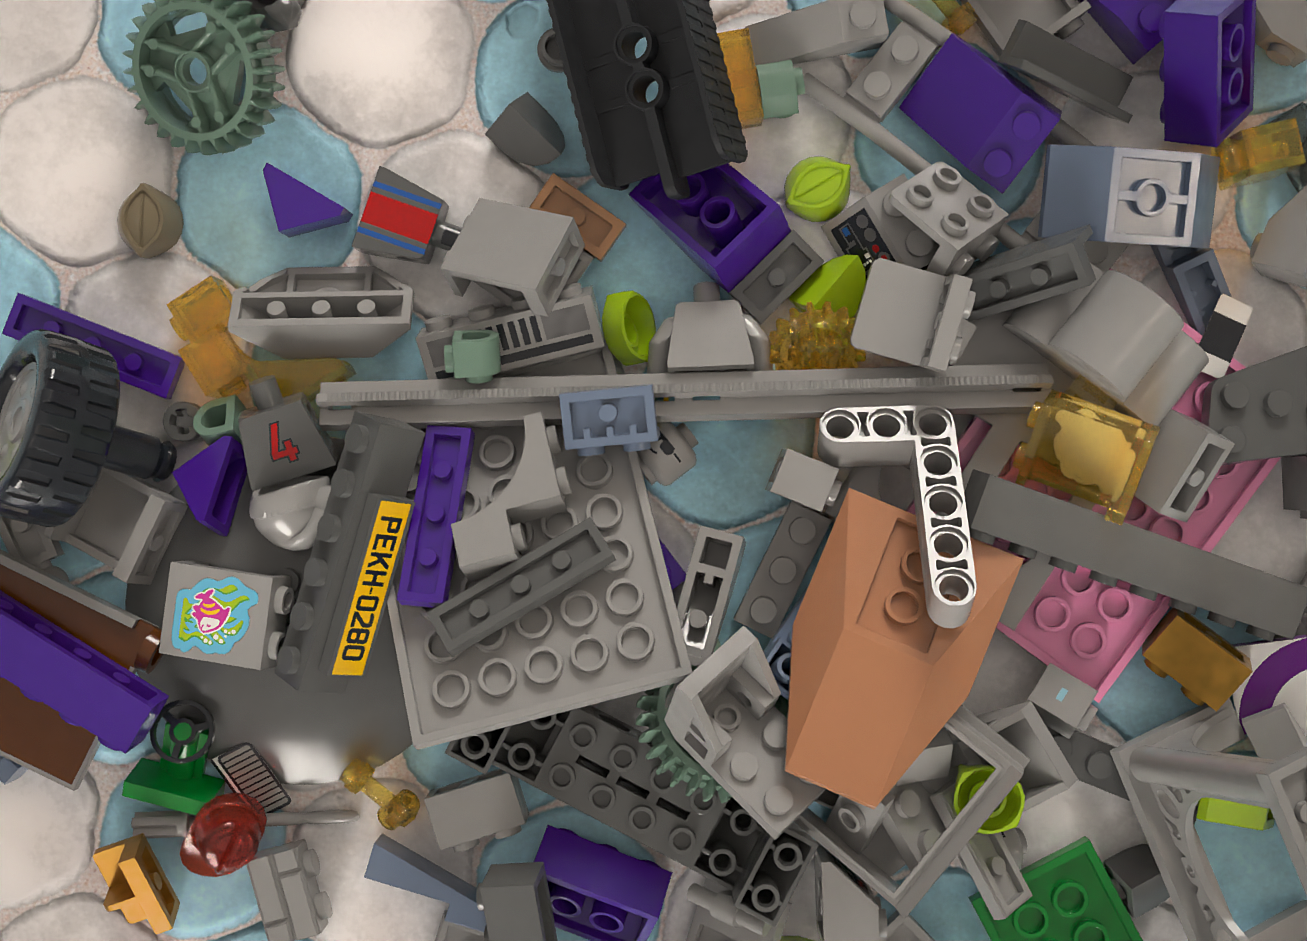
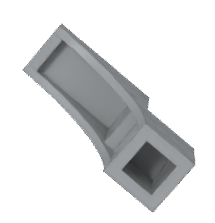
(536, 490)

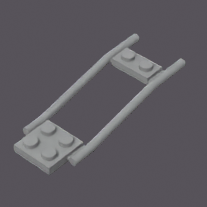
(887, 80)

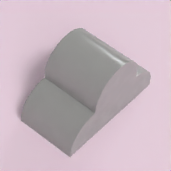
(1116, 339)

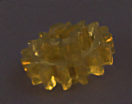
(815, 340)

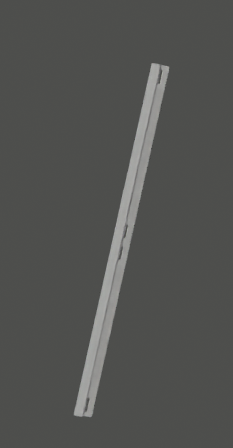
(741, 393)

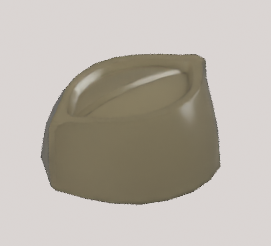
(149, 221)

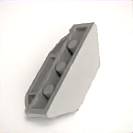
(323, 312)

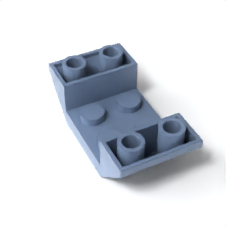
(1129, 194)

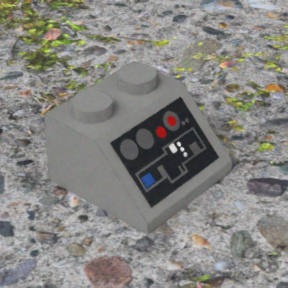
(879, 230)
(845, 903)

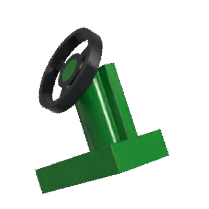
(180, 775)

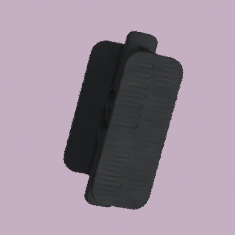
(690, 120)

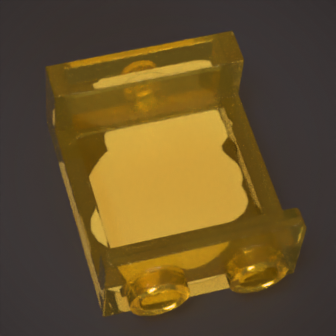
(1086, 452)

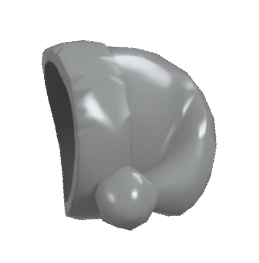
(291, 511)

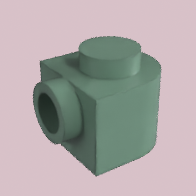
(780, 88)
(473, 355)
(219, 419)

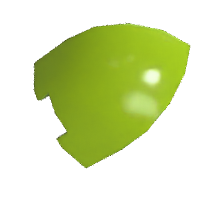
(835, 281)

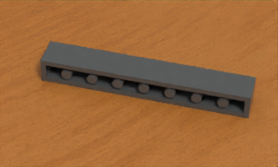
(1133, 555)

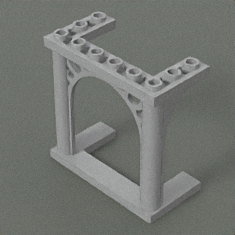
(1166, 778)

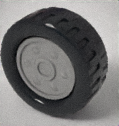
(62, 429)

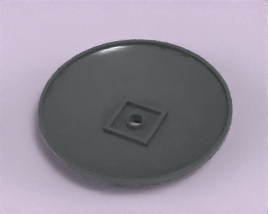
(297, 733)

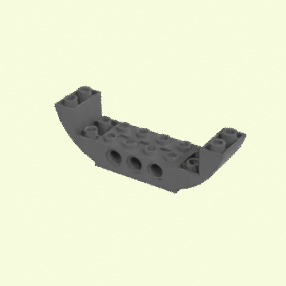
(603, 772)

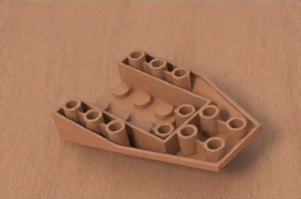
(867, 659)

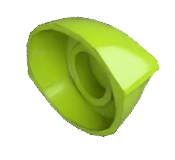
(817, 188)
(628, 326)
(1008, 811)

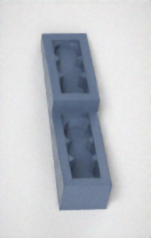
(1194, 281)
(407, 870)

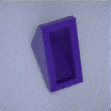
(299, 207)
(214, 483)

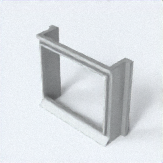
(904, 897)

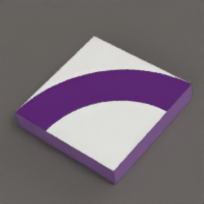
(1276, 678)

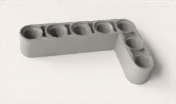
(944, 493)

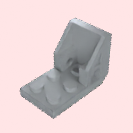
(736, 733)
(912, 816)

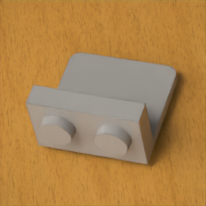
(952, 215)
(912, 314)

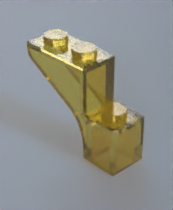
(224, 367)

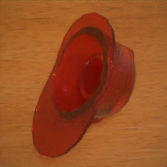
(224, 835)

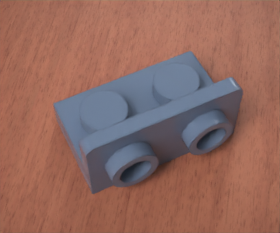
(609, 418)

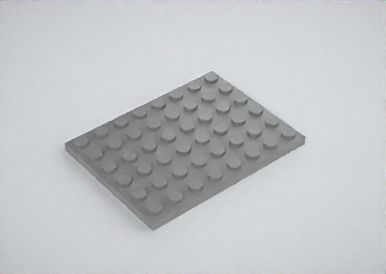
(579, 648)

